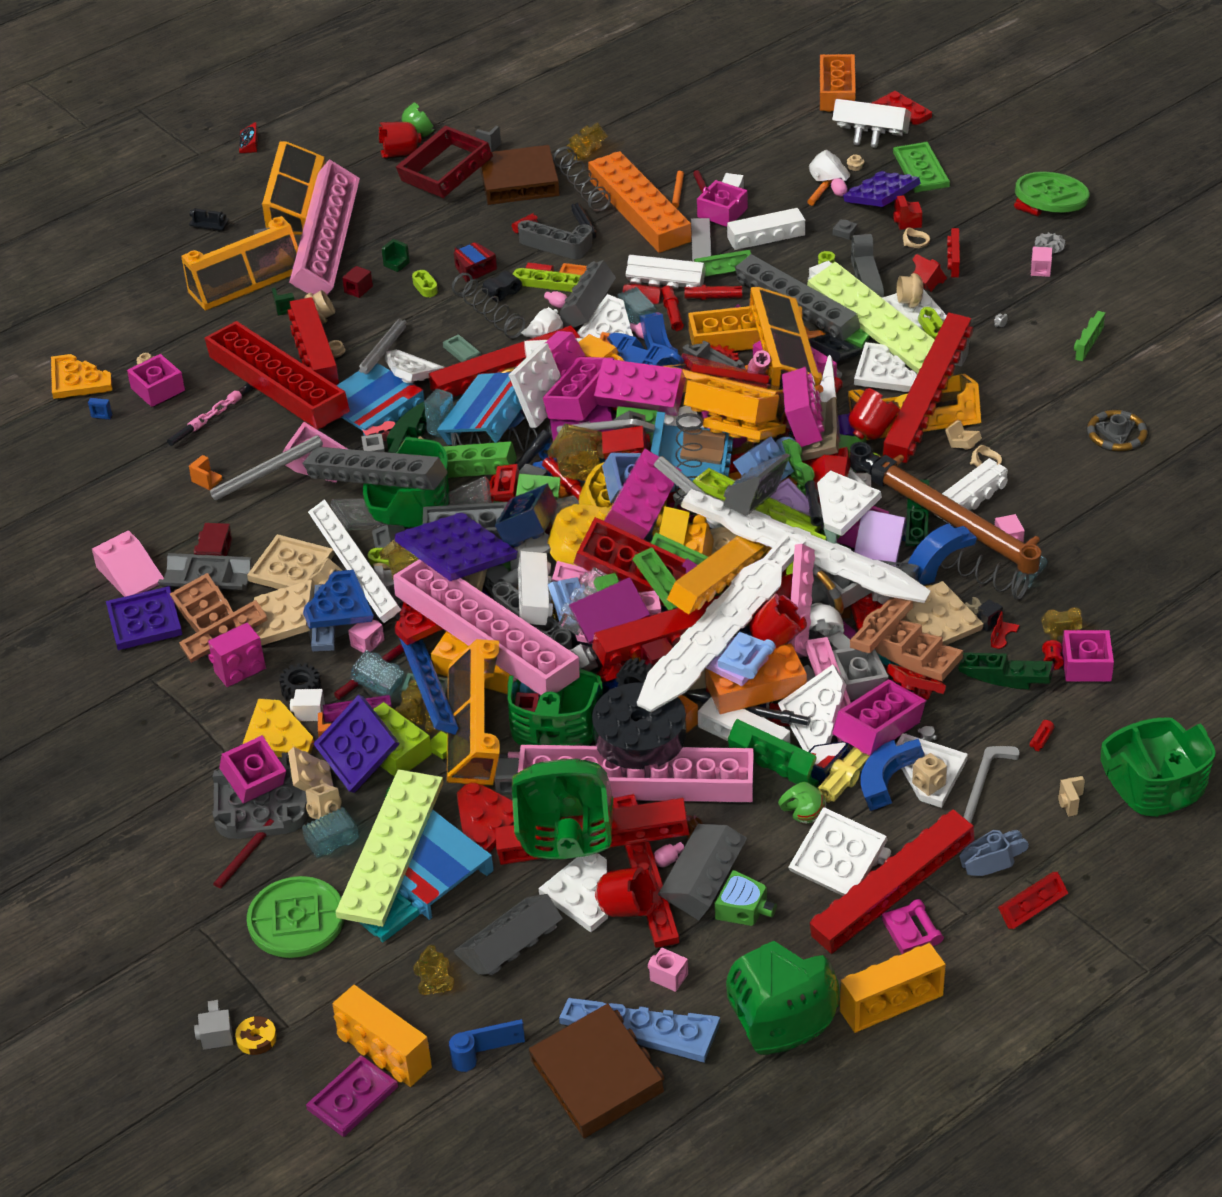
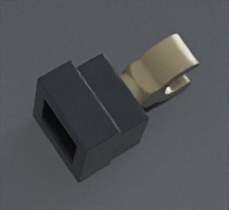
(987, 612)

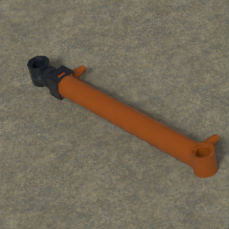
(885, 472)

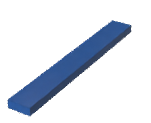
(430, 687)

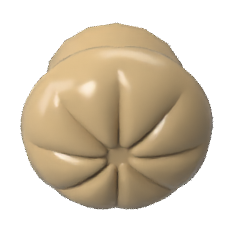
(910, 290)
(323, 305)

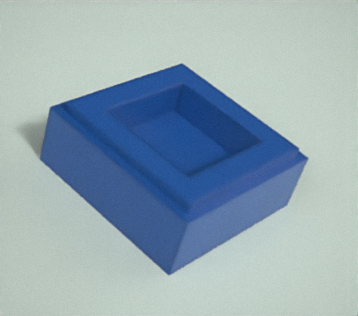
(100, 408)

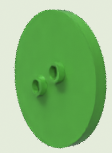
(1052, 192)
(294, 917)

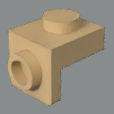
(960, 438)
(1069, 793)

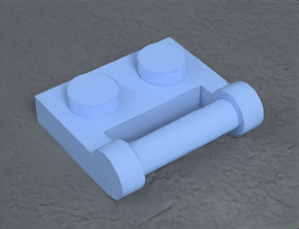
(741, 650)

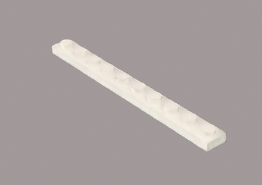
(353, 559)

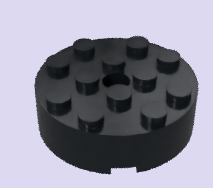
(634, 735)

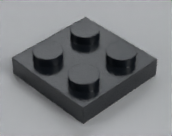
(834, 347)

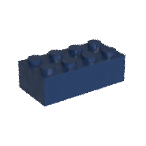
(527, 516)

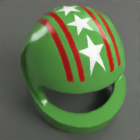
(807, 803)

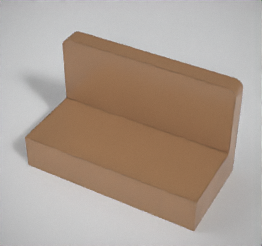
(712, 448)

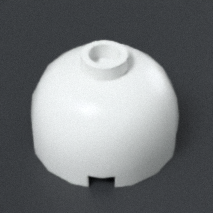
(825, 619)

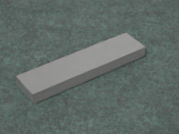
(700, 238)

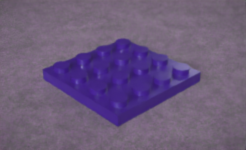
(455, 546)

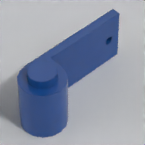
(466, 1044)

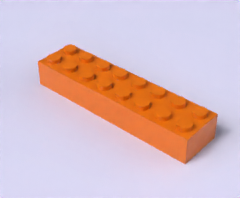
(640, 202)

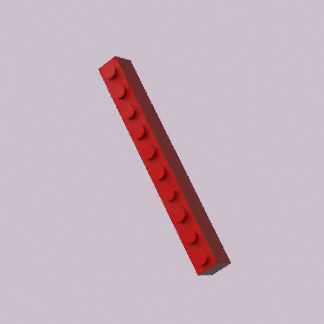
(928, 387)
(626, 640)

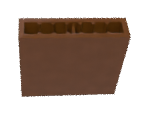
(520, 175)
(597, 1070)

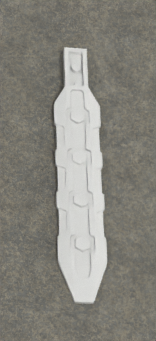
(828, 556)
(717, 626)

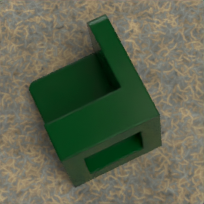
(395, 255)
(282, 302)

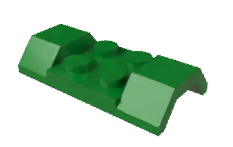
(774, 753)

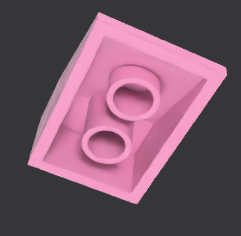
(303, 434)
(126, 564)

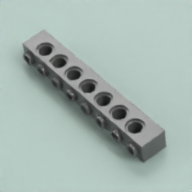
(816, 307)
(375, 468)

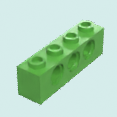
(479, 458)

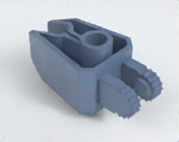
(992, 852)

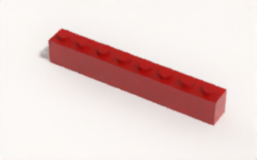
(459, 377)
(629, 826)
(891, 881)

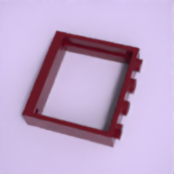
(435, 146)

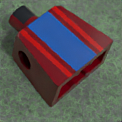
(474, 260)

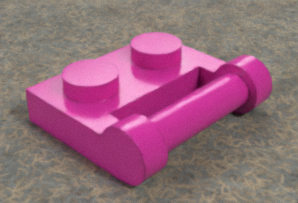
(904, 929)

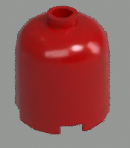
(398, 139)
(871, 415)
(777, 621)
(626, 892)

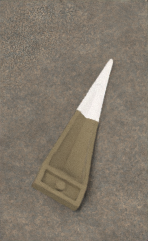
(831, 435)

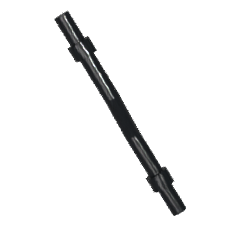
(785, 716)

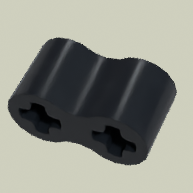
(502, 285)

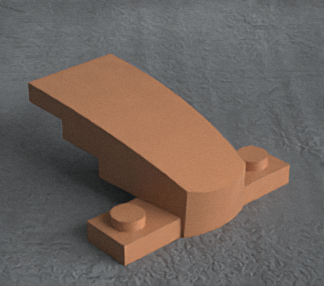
(210, 614)
(905, 642)

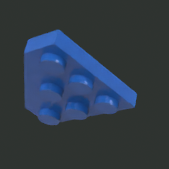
(338, 602)

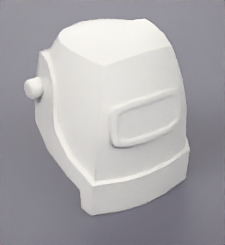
(827, 167)
(544, 322)

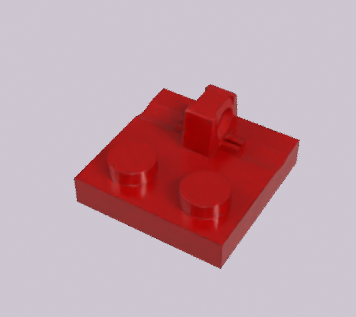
(914, 681)

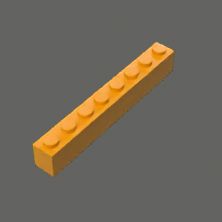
(715, 573)

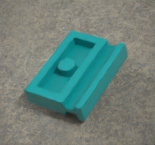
(399, 916)

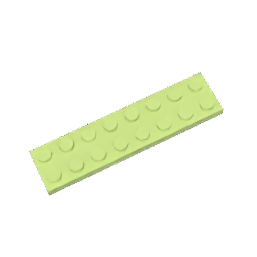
(875, 315)
(389, 848)

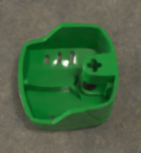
(405, 505)
(559, 713)
(1158, 764)
(542, 800)
(765, 985)

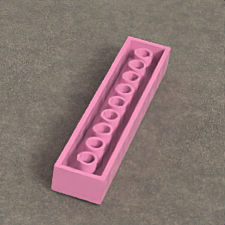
(325, 229)
(473, 615)
(690, 775)

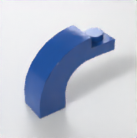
(654, 330)
(937, 547)
(882, 766)

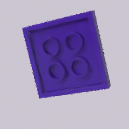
(881, 189)
(143, 618)
(356, 743)

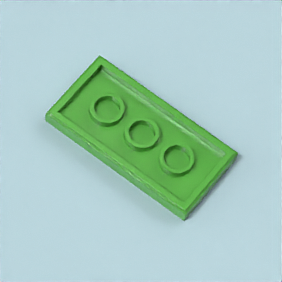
(921, 162)

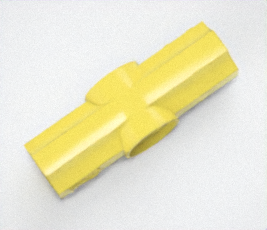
(843, 774)

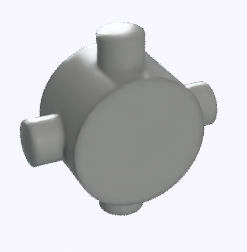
(1000, 320)
(927, 733)

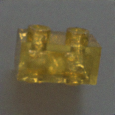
(589, 139)

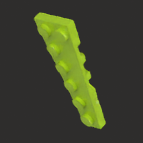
(716, 483)

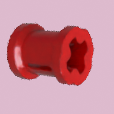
(1057, 649)

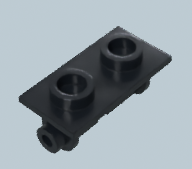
(215, 220)

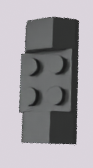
(225, 571)

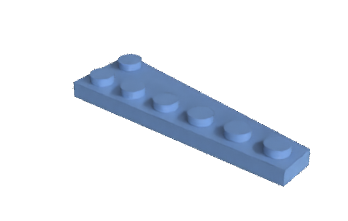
(668, 1032)

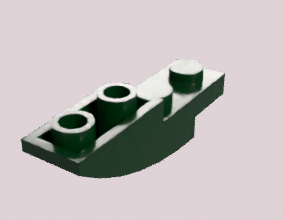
(409, 425)
(916, 522)
(1000, 671)

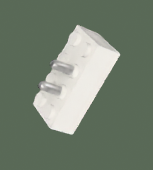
(871, 116)

